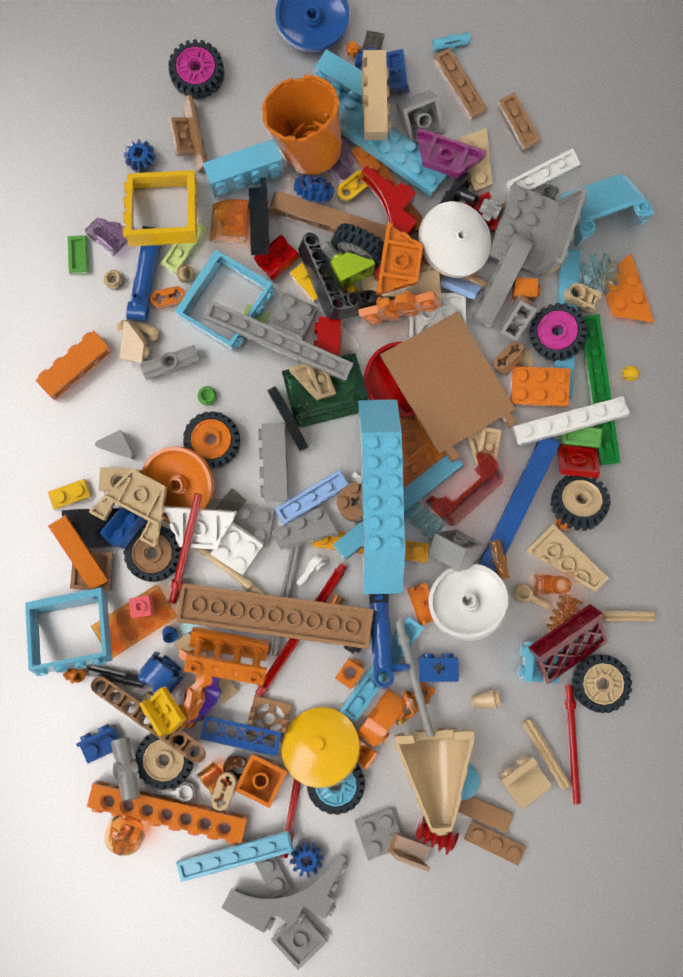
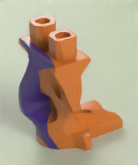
(198, 697)

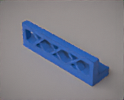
(243, 744)

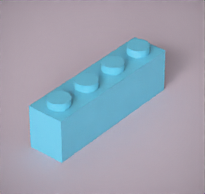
(340, 75)

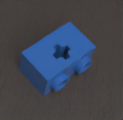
(450, 669)

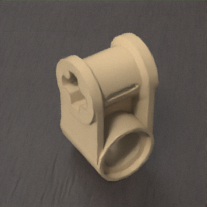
(586, 297)

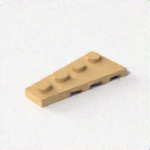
(563, 555)

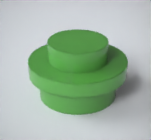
(207, 395)

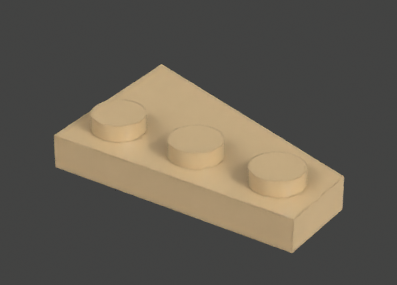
(480, 173)

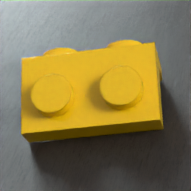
(163, 712)

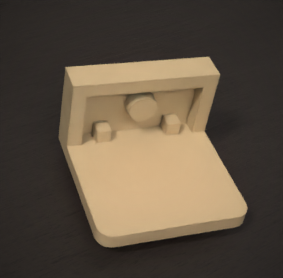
(525, 781)

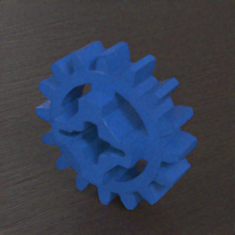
(314, 188)

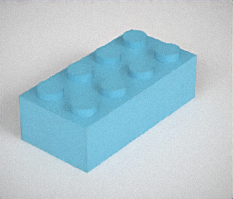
(244, 168)

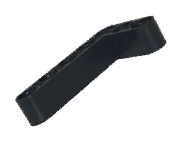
(333, 301)

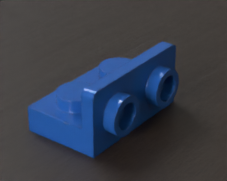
(122, 528)
(99, 744)

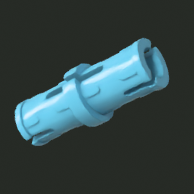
(440, 43)

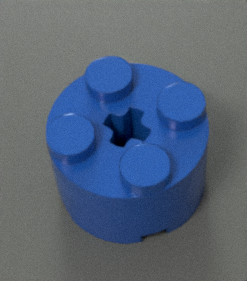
(160, 673)

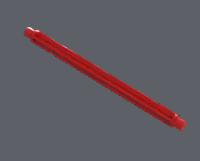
(292, 643)

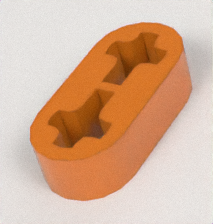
(167, 293)

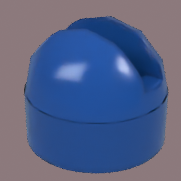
(169, 634)

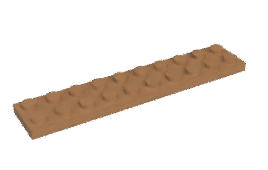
(275, 615)

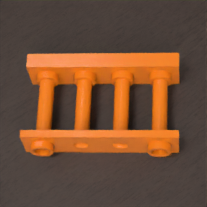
(230, 644)

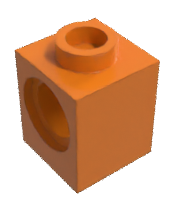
(526, 287)
(350, 681)

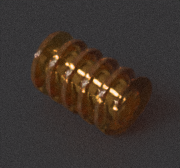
(565, 610)

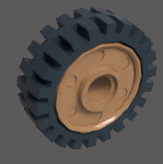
(154, 569)

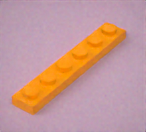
(413, 550)

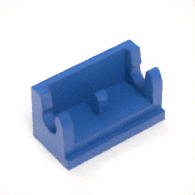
(398, 72)

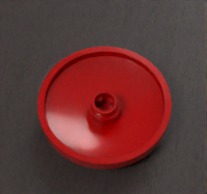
(381, 384)

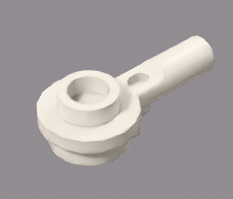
(316, 564)
(184, 792)

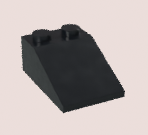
(89, 526)

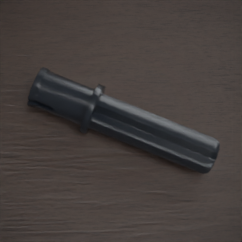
(125, 678)

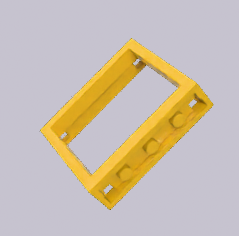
(161, 236)

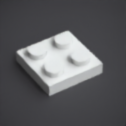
(238, 548)

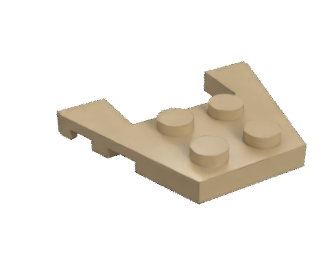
(140, 496)

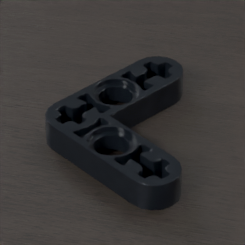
(288, 418)

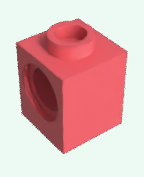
(141, 606)

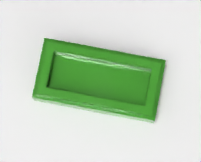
(78, 255)
(584, 437)

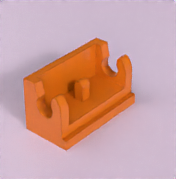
(420, 601)

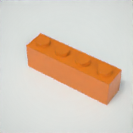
(73, 365)

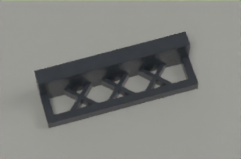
(259, 219)

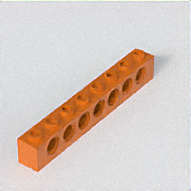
(237, 821)

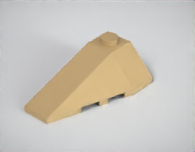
(427, 282)

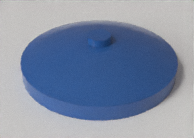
(312, 23)

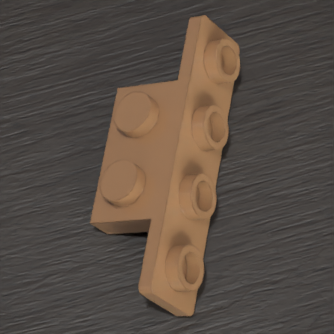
(187, 135)

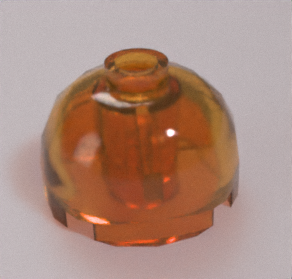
(124, 835)

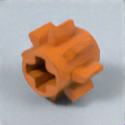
(75, 675)

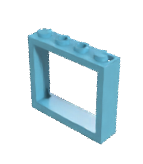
(203, 281)
(61, 602)

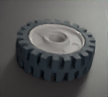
(358, 242)

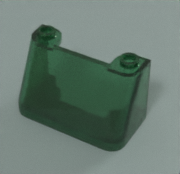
(309, 411)

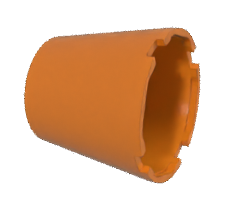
(305, 123)

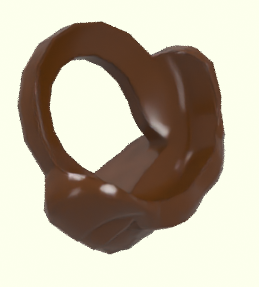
(232, 762)

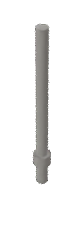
(404, 641)

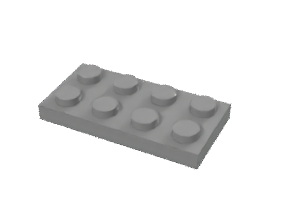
(253, 519)

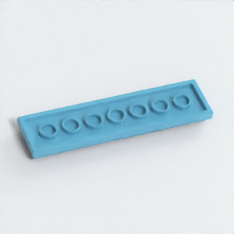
(396, 152)

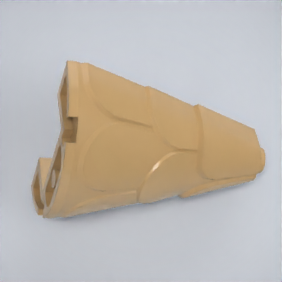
(437, 772)

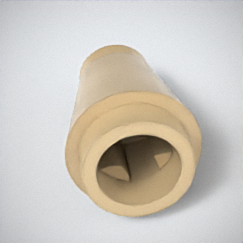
(487, 699)

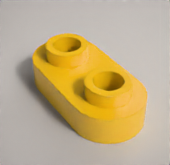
(351, 184)

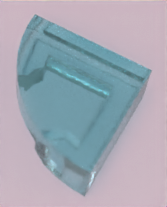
(185, 628)

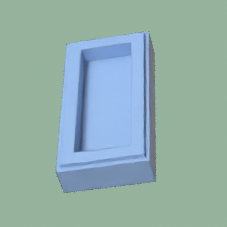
(461, 287)

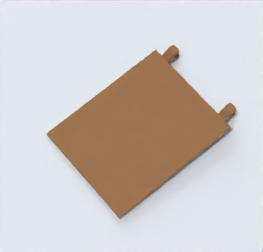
(448, 383)

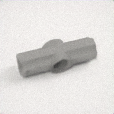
(158, 365)
(125, 769)

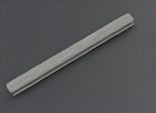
(286, 592)

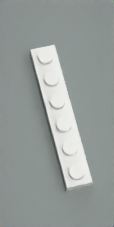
(571, 421)

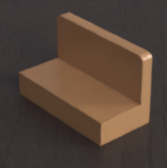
(409, 851)

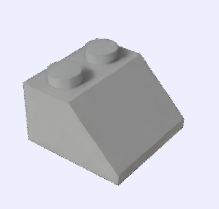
(420, 112)
(456, 549)

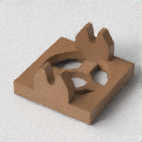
(260, 701)

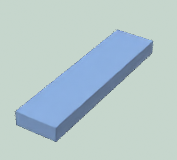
(312, 497)

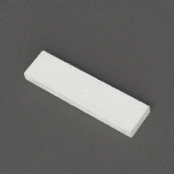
(547, 171)

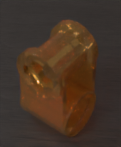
(548, 584)
(209, 778)

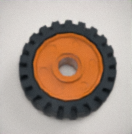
(216, 425)

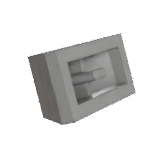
(117, 444)

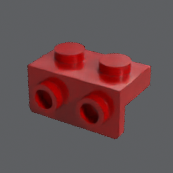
(279, 259)

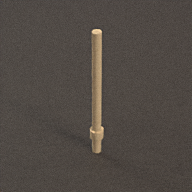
(247, 584)

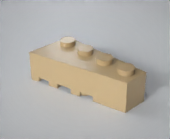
(375, 94)

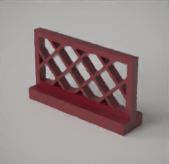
(565, 636)

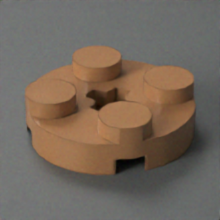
(345, 503)

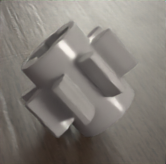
(490, 208)

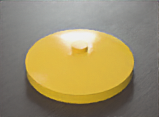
(320, 747)

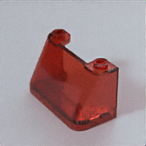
(490, 479)

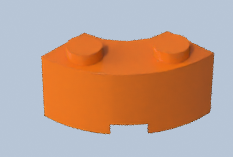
(381, 718)

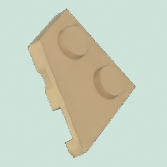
(314, 381)
(487, 440)

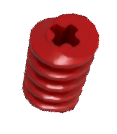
(444, 841)

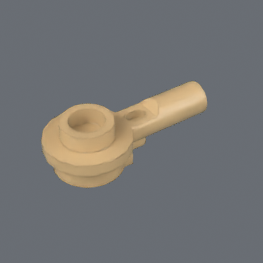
(524, 593)

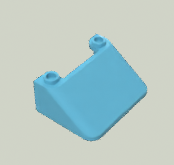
(606, 198)

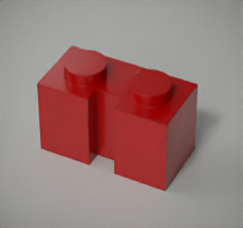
(328, 335)

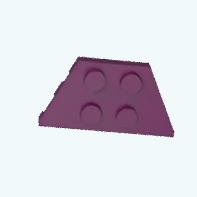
(447, 154)

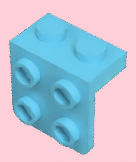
(529, 669)

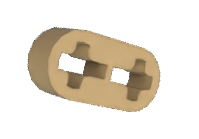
(219, 790)

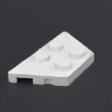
(209, 526)

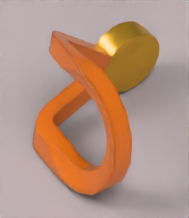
(406, 694)

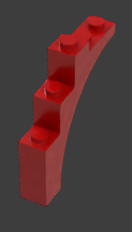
(394, 201)

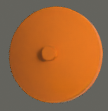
(183, 474)

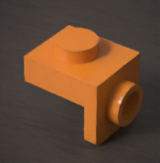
(367, 755)

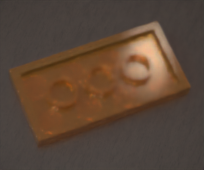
(129, 631)

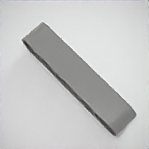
(502, 280)

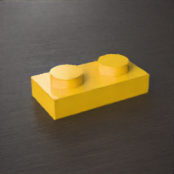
(301, 276)
(69, 494)

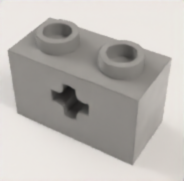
(518, 317)

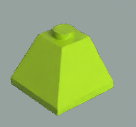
(351, 268)

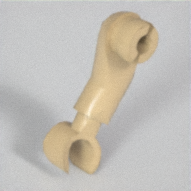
(143, 327)

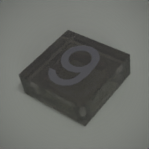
(373, 39)

